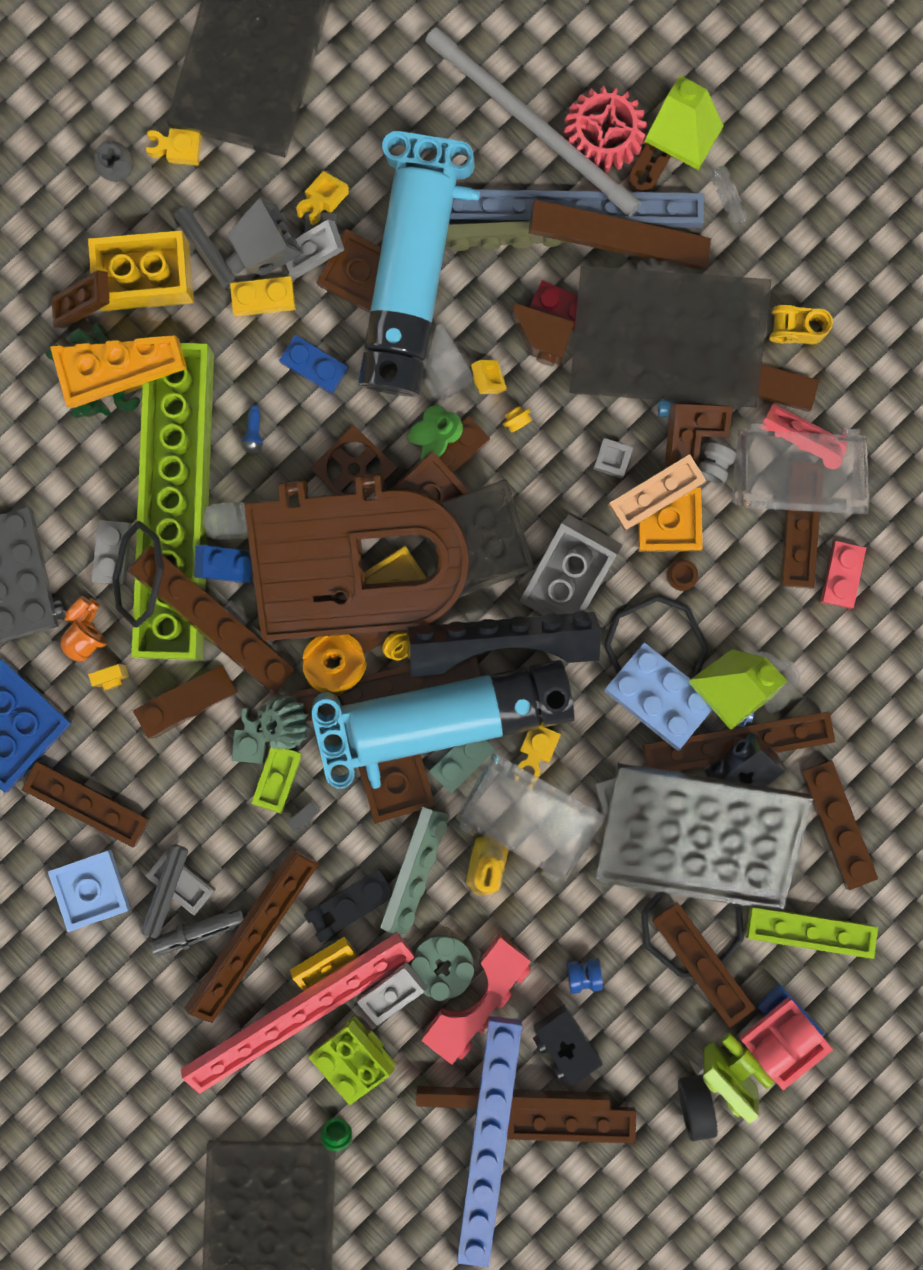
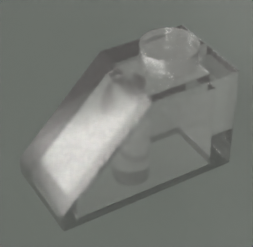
(445, 367)

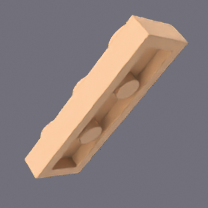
(657, 492)

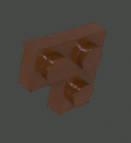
(691, 423)

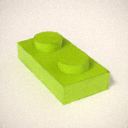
(277, 779)

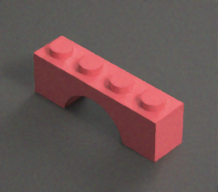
(452, 1031)

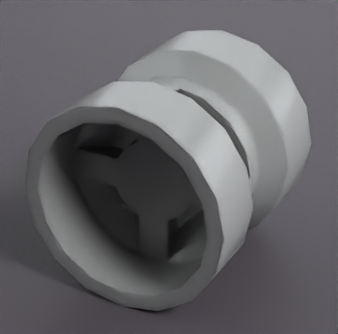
(716, 462)

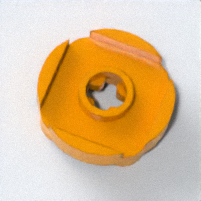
(336, 679)

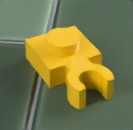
(180, 146)
(322, 195)
(539, 746)

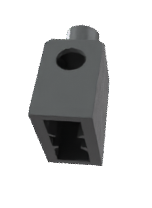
(262, 240)

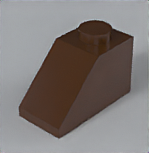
(542, 333)

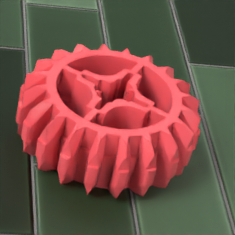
(611, 104)

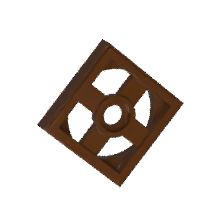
(345, 478)

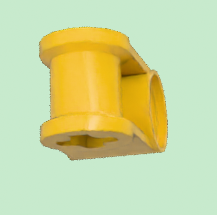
(792, 324)

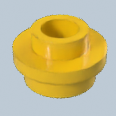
(517, 418)
(396, 646)

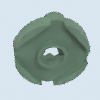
(461, 969)

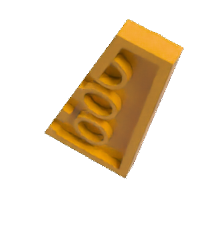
(108, 368)

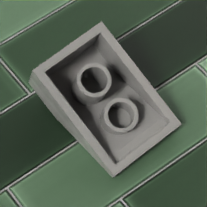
(571, 569)

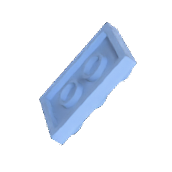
(659, 696)

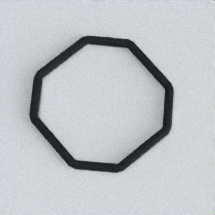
(159, 563)
(643, 604)
(684, 974)

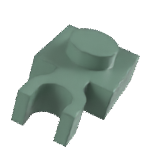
(249, 743)

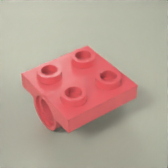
(785, 1043)

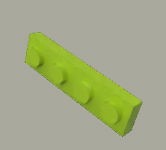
(812, 932)

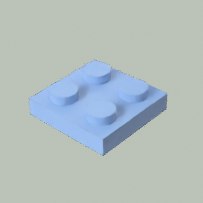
(89, 890)

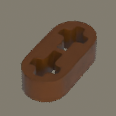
(642, 164)

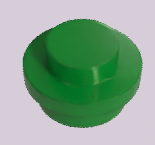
(336, 1134)

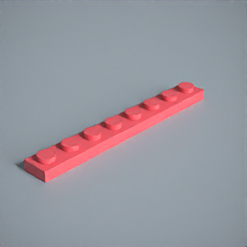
(297, 1013)

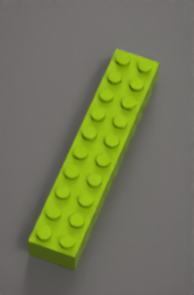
(174, 494)

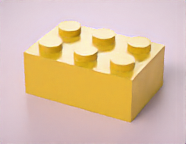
(144, 269)

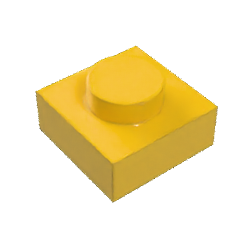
(488, 377)
(109, 677)

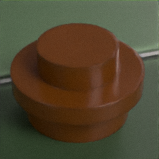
(682, 575)

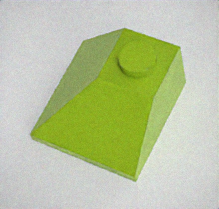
(686, 123)
(738, 685)

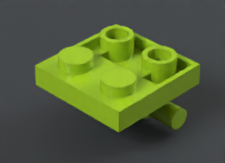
(353, 1060)
(732, 1074)

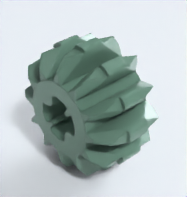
(283, 722)

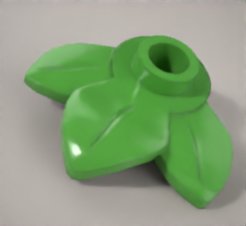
(436, 430)

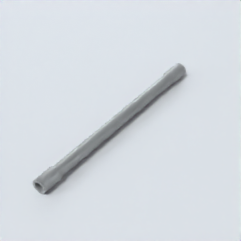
(615, 192)

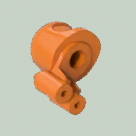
(82, 636)

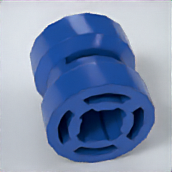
(577, 977)

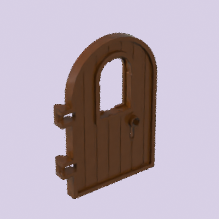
(318, 551)

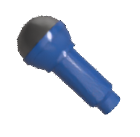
(251, 440)

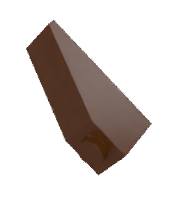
(184, 702)

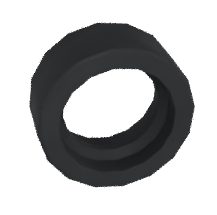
(697, 1108)

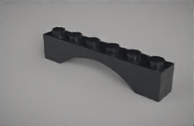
(441, 646)

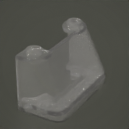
(801, 471)
(529, 817)

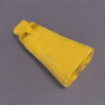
(486, 866)

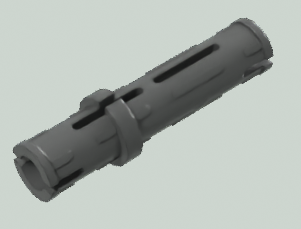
(187, 935)

